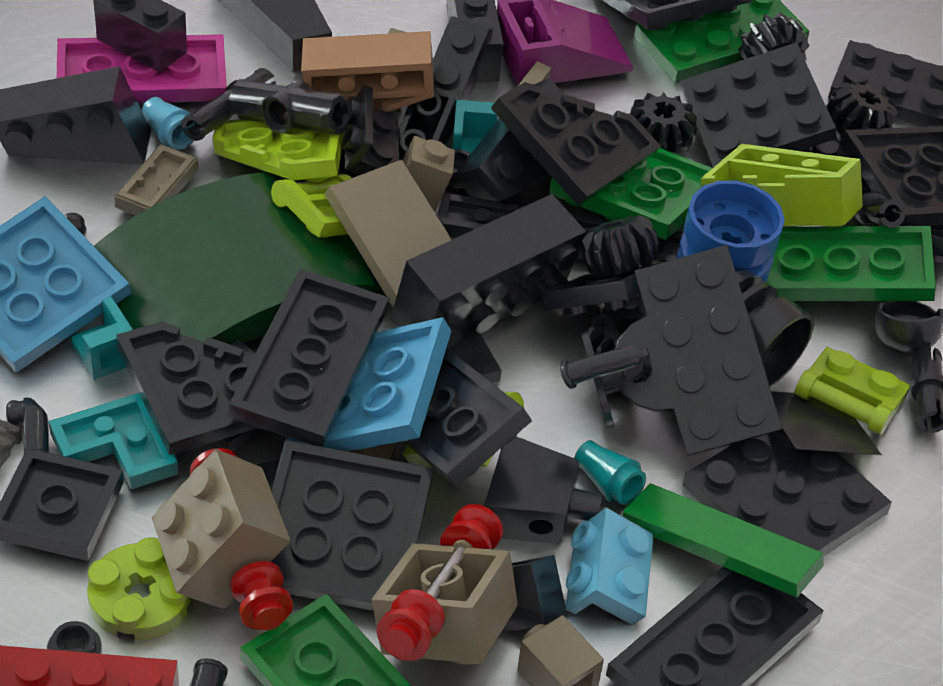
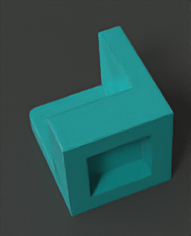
(472, 123)
(98, 345)

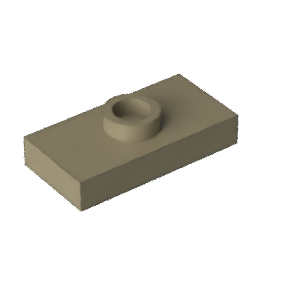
(156, 180)

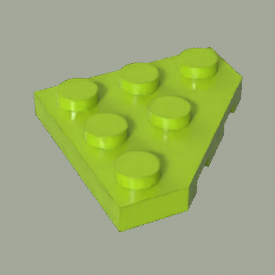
(290, 154)

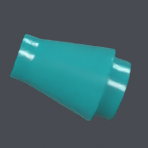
(612, 473)

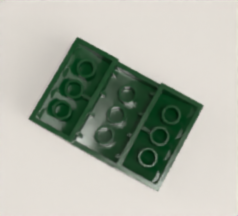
(223, 259)

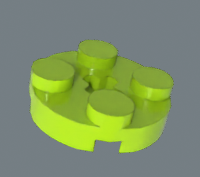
(131, 614)

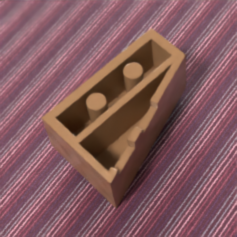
(391, 63)

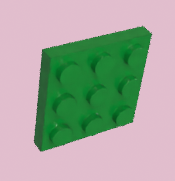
(655, 189)

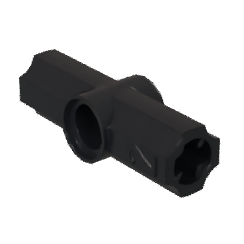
(290, 106)

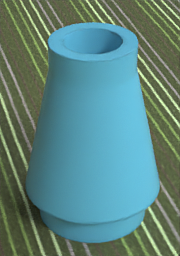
(167, 123)

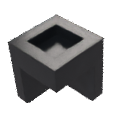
(537, 593)

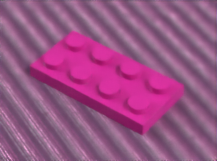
(191, 78)

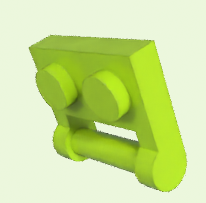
(310, 204)
(853, 388)

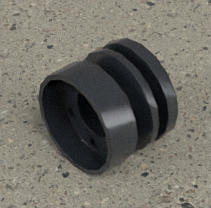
(778, 325)

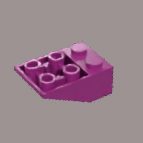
(560, 36)

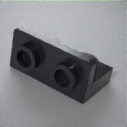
(370, 135)

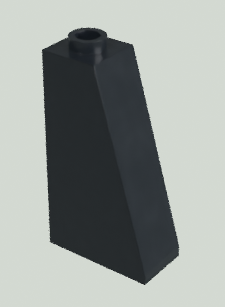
(281, 25)

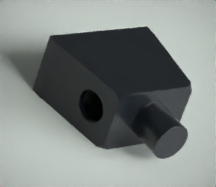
(537, 492)

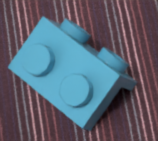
(610, 566)

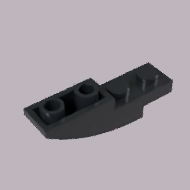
(454, 80)

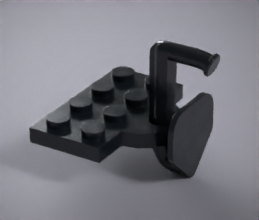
(698, 355)

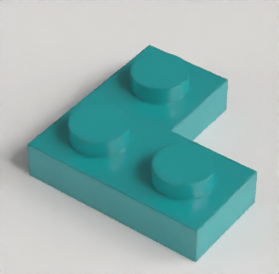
(117, 429)

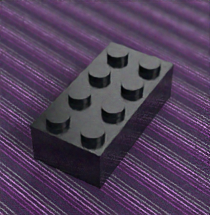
(490, 270)

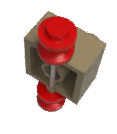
(222, 539)
(450, 595)

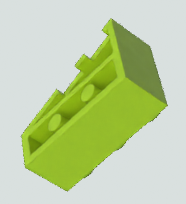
(806, 185)

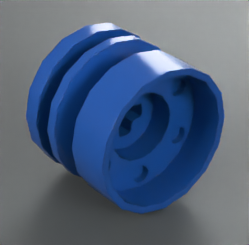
(736, 217)

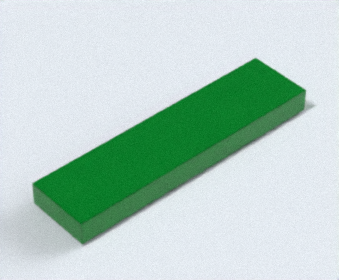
(725, 539)

